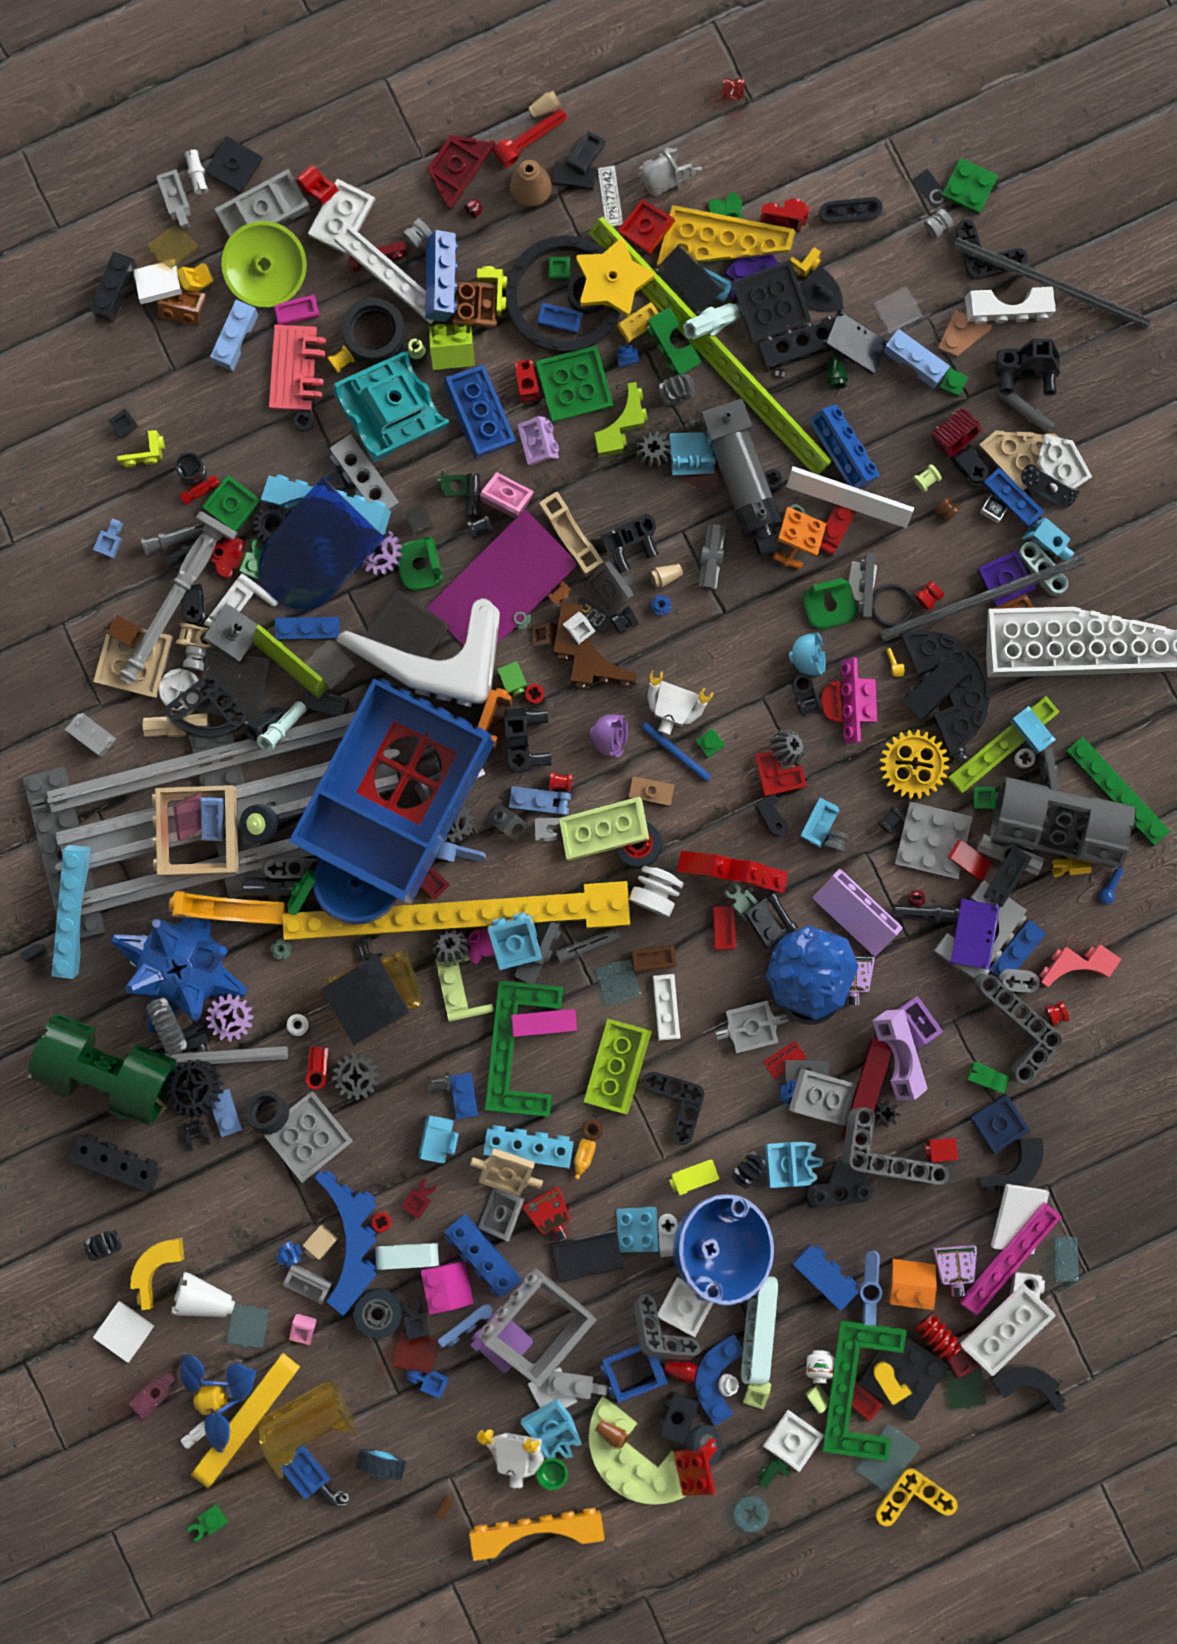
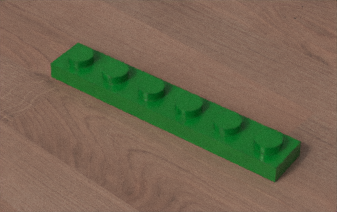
(1117, 790)

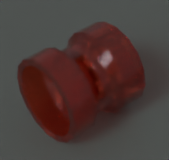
(733, 88)

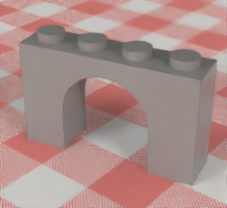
(1009, 917)

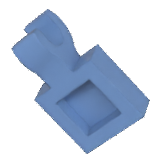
(108, 541)

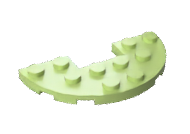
(627, 1468)

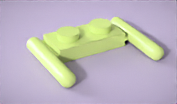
(454, 993)

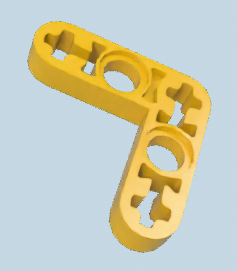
(917, 1489)

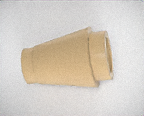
(545, 104)
(664, 575)

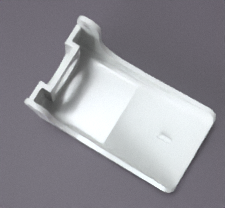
(461, 677)

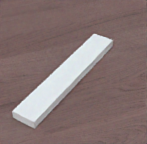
(383, 269)
(849, 497)

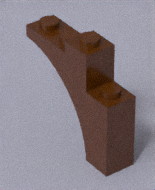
(587, 660)

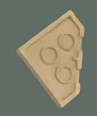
(1013, 452)

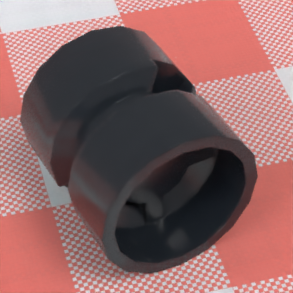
(190, 468)

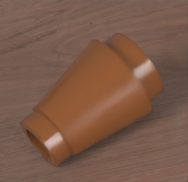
(613, 1435)

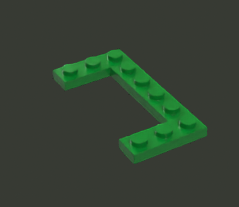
(498, 1093)
(850, 1339)

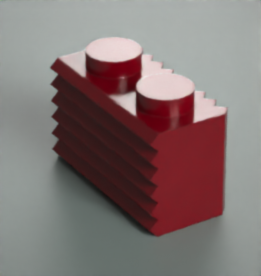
(956, 432)

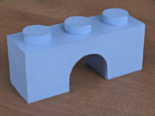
(229, 342)
(926, 364)

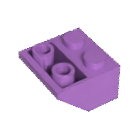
(921, 1023)

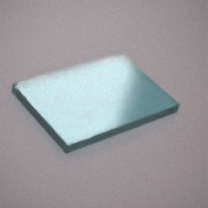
(884, 1472)

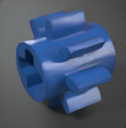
(787, 1092)
(288, 1254)

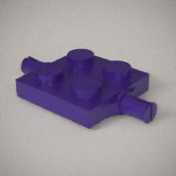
(749, 265)

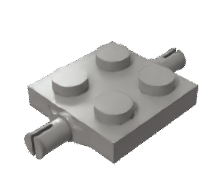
(751, 1026)

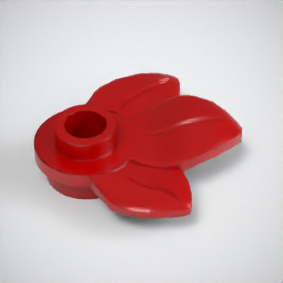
(231, 556)

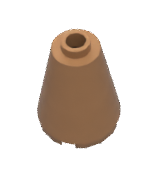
(530, 184)

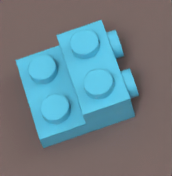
(514, 940)

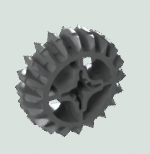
(166, 1026)

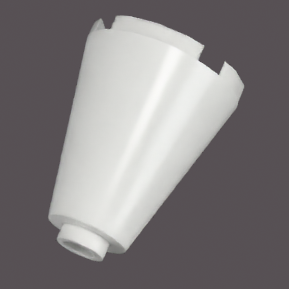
(201, 1299)

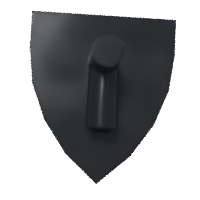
(822, 291)

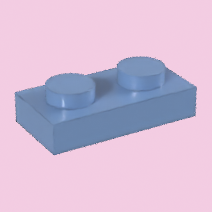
(226, 1114)

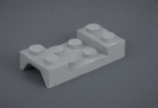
(269, 201)

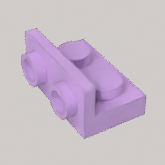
(538, 440)

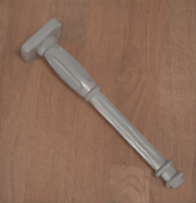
(188, 573)

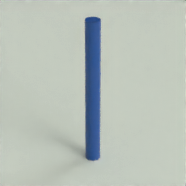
(676, 752)

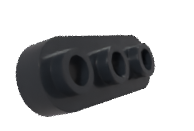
(858, 205)

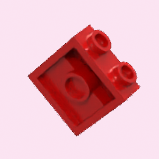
(791, 216)

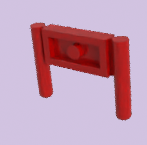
(836, 528)

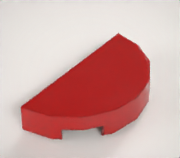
(832, 702)

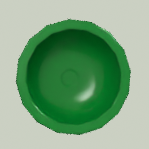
(552, 1474)

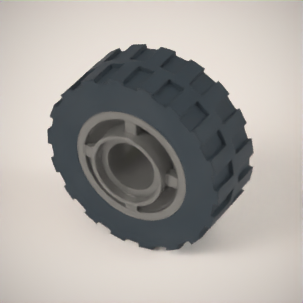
(377, 1326)

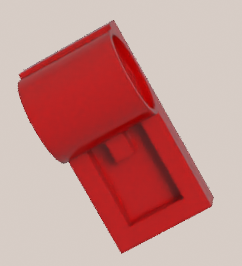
(315, 185)

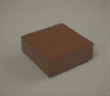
(444, 1507)

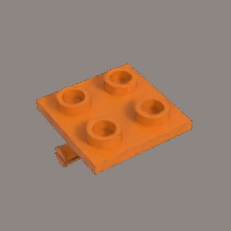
(801, 534)

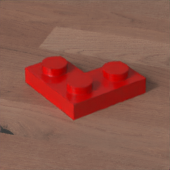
(777, 780)

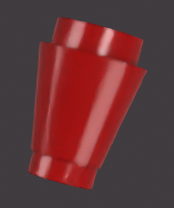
(682, 1371)

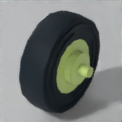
(258, 823)

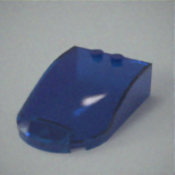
(317, 549)

